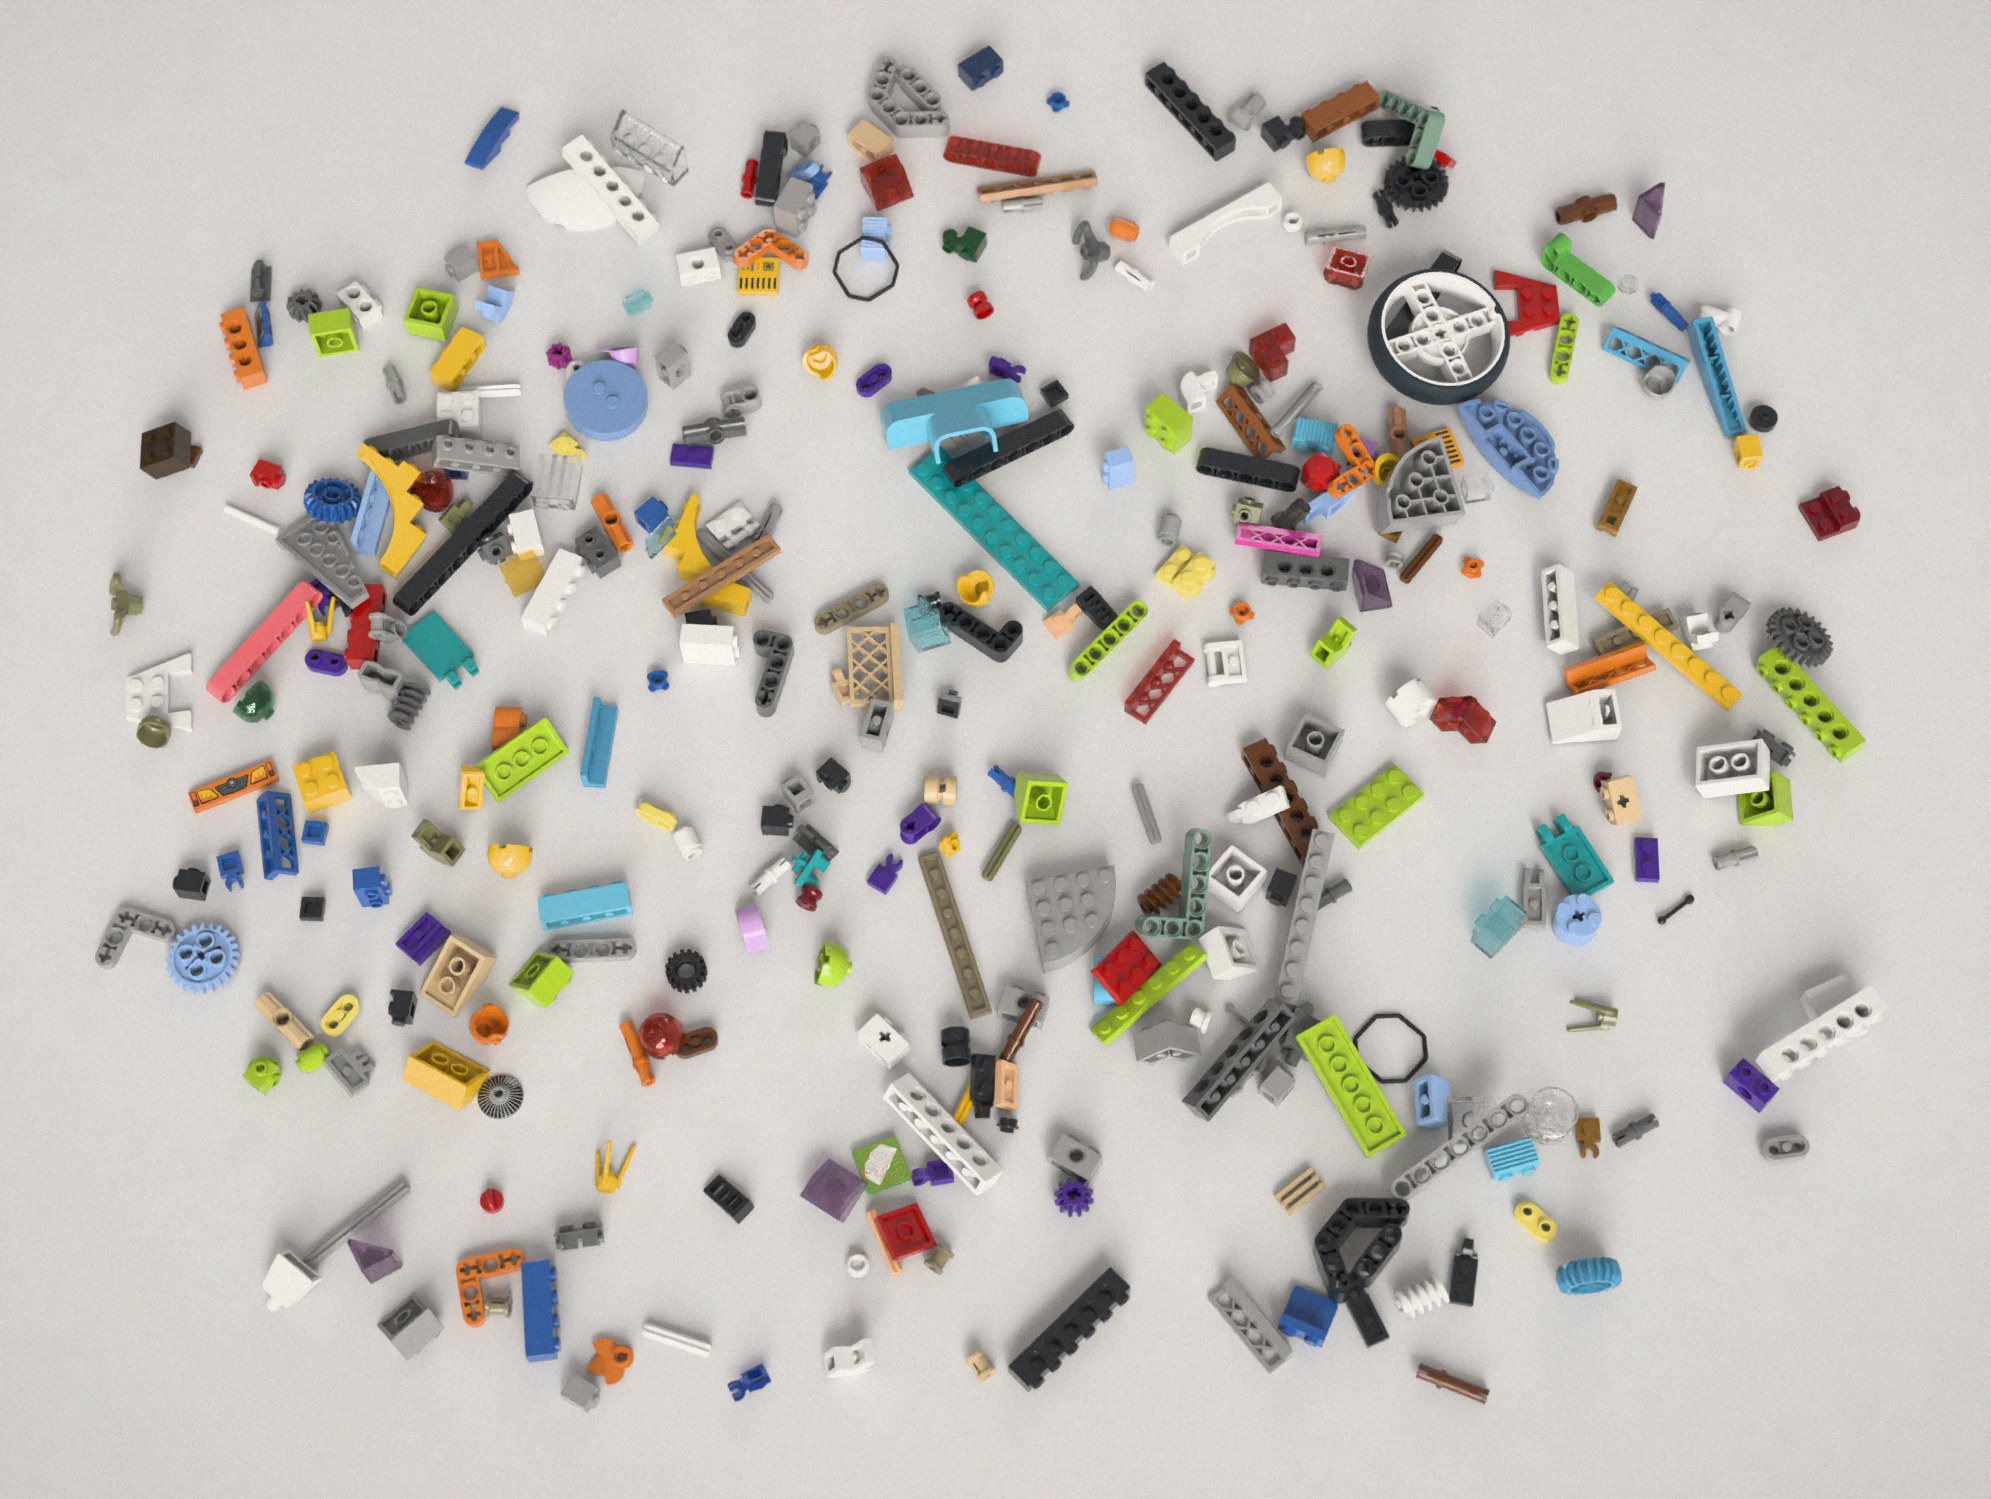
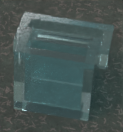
(925, 626)

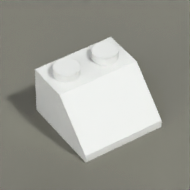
(385, 783)
(1229, 953)

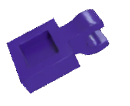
(1003, 369)
(936, 1172)

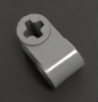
(740, 401)
(1731, 613)
(386, 628)

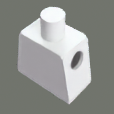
(288, 1280)

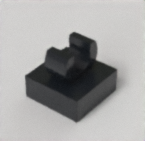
(949, 704)

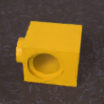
(1747, 451)

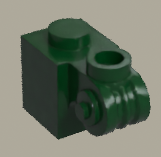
(968, 246)

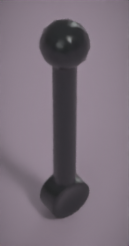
(1688, 900)

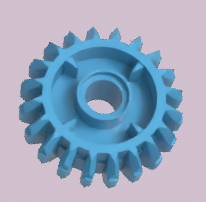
(1589, 1276)

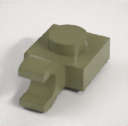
(455, 515)

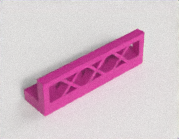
(1278, 539)

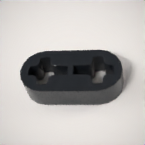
(739, 328)

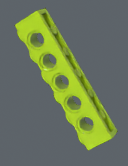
(1809, 692)

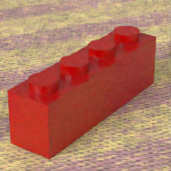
(361, 646)

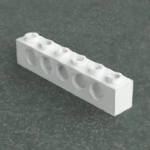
(584, 147)
(1865, 1001)
(943, 1134)

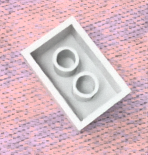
(1732, 768)

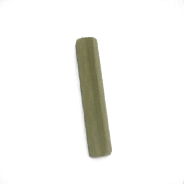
(1001, 852)

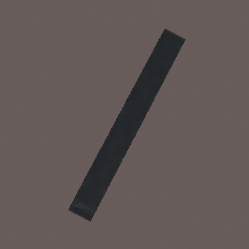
(462, 543)

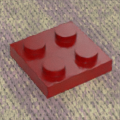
(905, 1232)

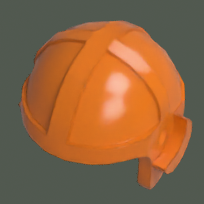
(489, 1025)

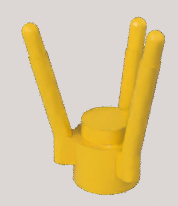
(318, 631)
(606, 1180)

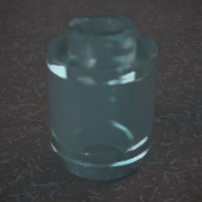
(638, 302)

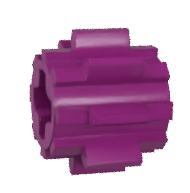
(559, 356)

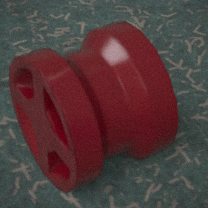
(809, 898)

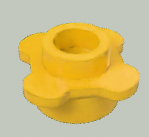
(949, 844)

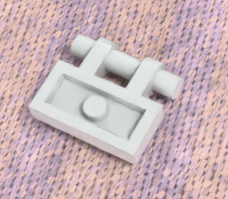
(730, 522)

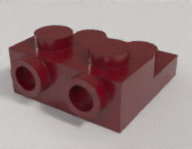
(1830, 513)

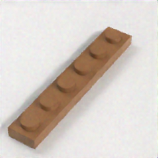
(1044, 186)
(721, 576)

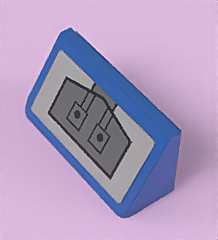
(263, 326)

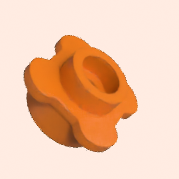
(1472, 572)
(1241, 607)

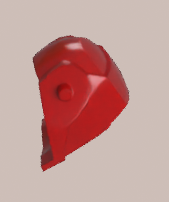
(1319, 472)

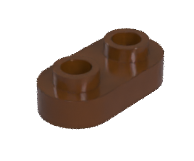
(695, 1042)

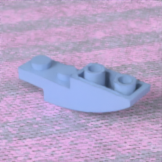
(1327, 505)

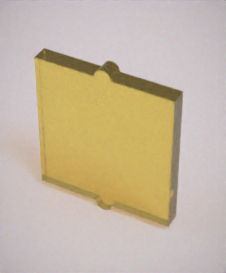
(522, 573)

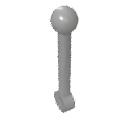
(1229, 1008)

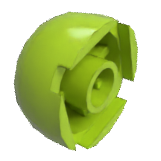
(832, 964)

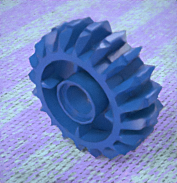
(332, 500)

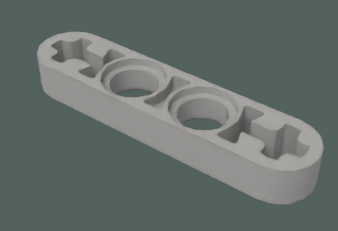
(592, 946)

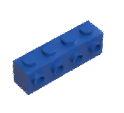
(539, 1311)

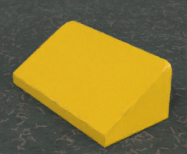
(470, 788)

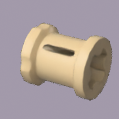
(981, 1366)

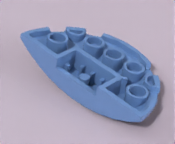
(1512, 444)

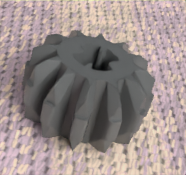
(303, 304)

